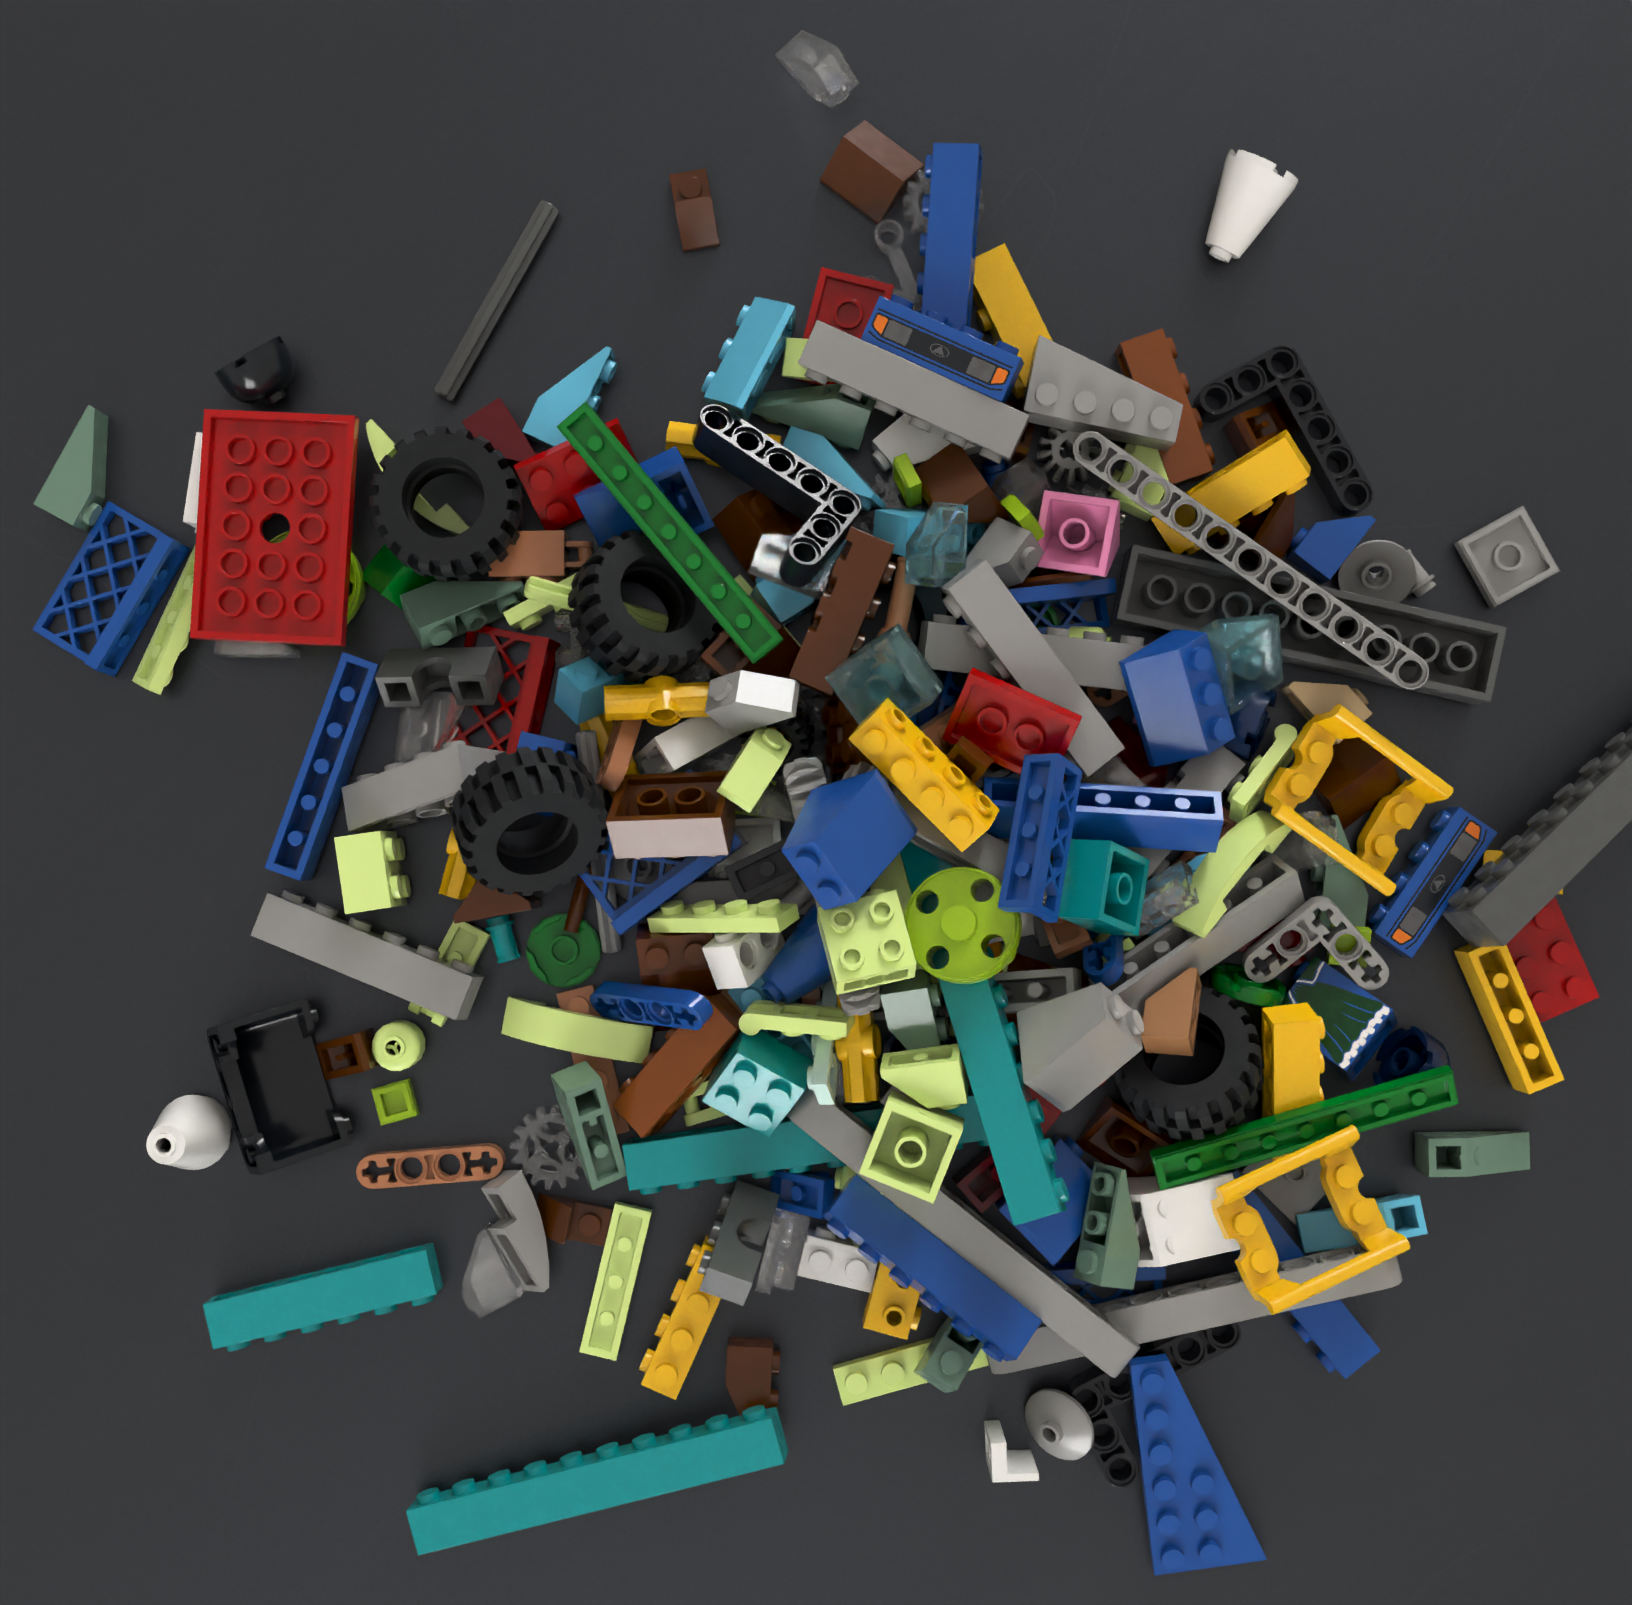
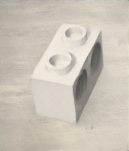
(740, 958)

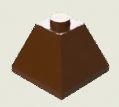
(1269, 529)

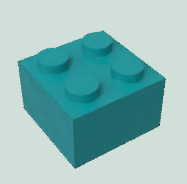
(1104, 887)
(757, 1081)

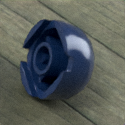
(1250, 725)
(1409, 1053)

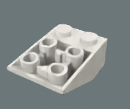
(1177, 1221)

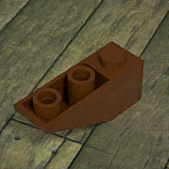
(750, 1372)

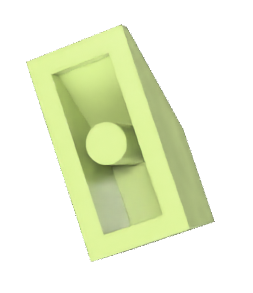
(754, 767)
(928, 1075)

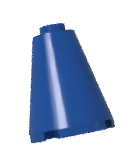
(799, 964)

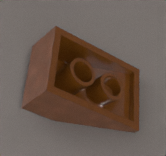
(674, 962)

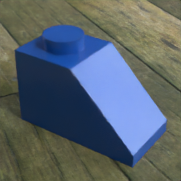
(1327, 545)

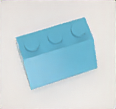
(750, 356)

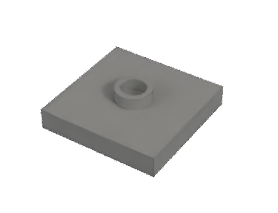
(1506, 557)
(1293, 1191)

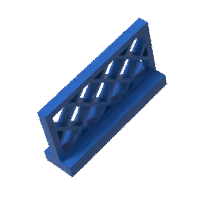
(132, 609)
(655, 894)

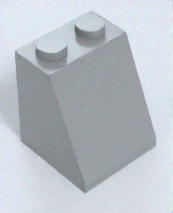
(1076, 1043)

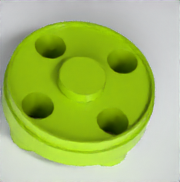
(961, 926)

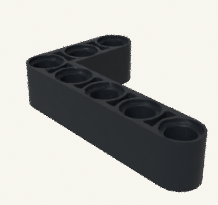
(1297, 419)
(788, 481)
(1106, 1396)

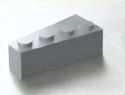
(412, 788)

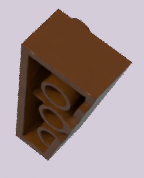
(844, 609)

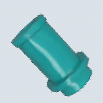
(503, 938)

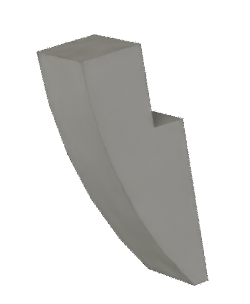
(519, 1228)

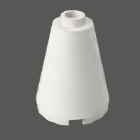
(1245, 203)
(190, 1133)

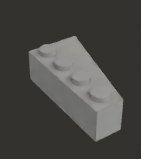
(1086, 396)
(1205, 773)

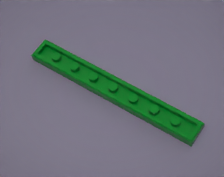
(670, 533)
(1303, 1126)

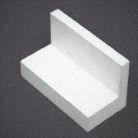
(1007, 1464)

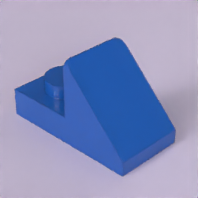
(803, 1192)

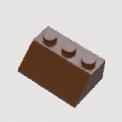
(671, 816)

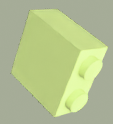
(867, 942)

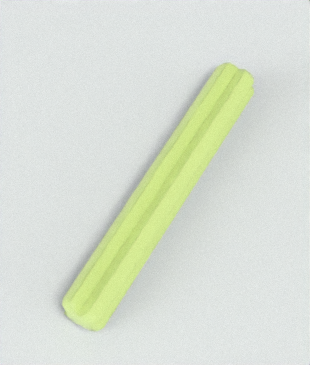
(557, 595)

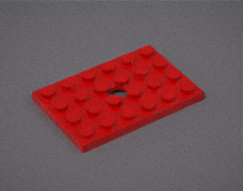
(261, 468)

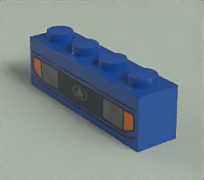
(942, 348)
(1429, 880)

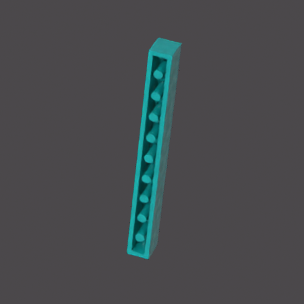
(996, 1076)
(737, 1149)
(598, 1479)

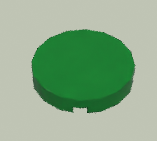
(563, 956)
(1234, 982)

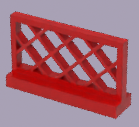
(533, 693)

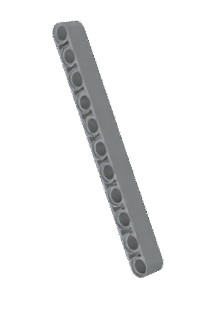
(1269, 564)
(977, 1243)
(1205, 1306)

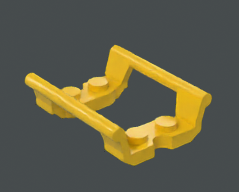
(1393, 812)
(1355, 1213)

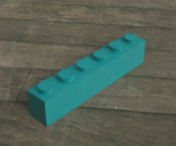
(323, 1296)

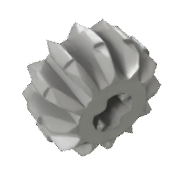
(1065, 467)

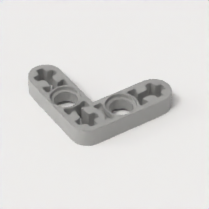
(1312, 934)

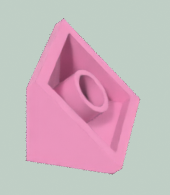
(1079, 533)

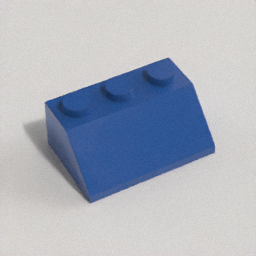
(1177, 698)

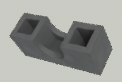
(413, 673)
(731, 1265)

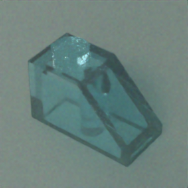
(937, 546)

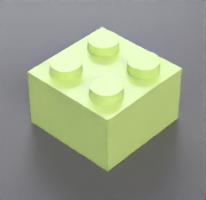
(372, 871)
(912, 1146)

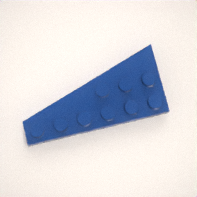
(1187, 1496)

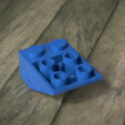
(671, 476)

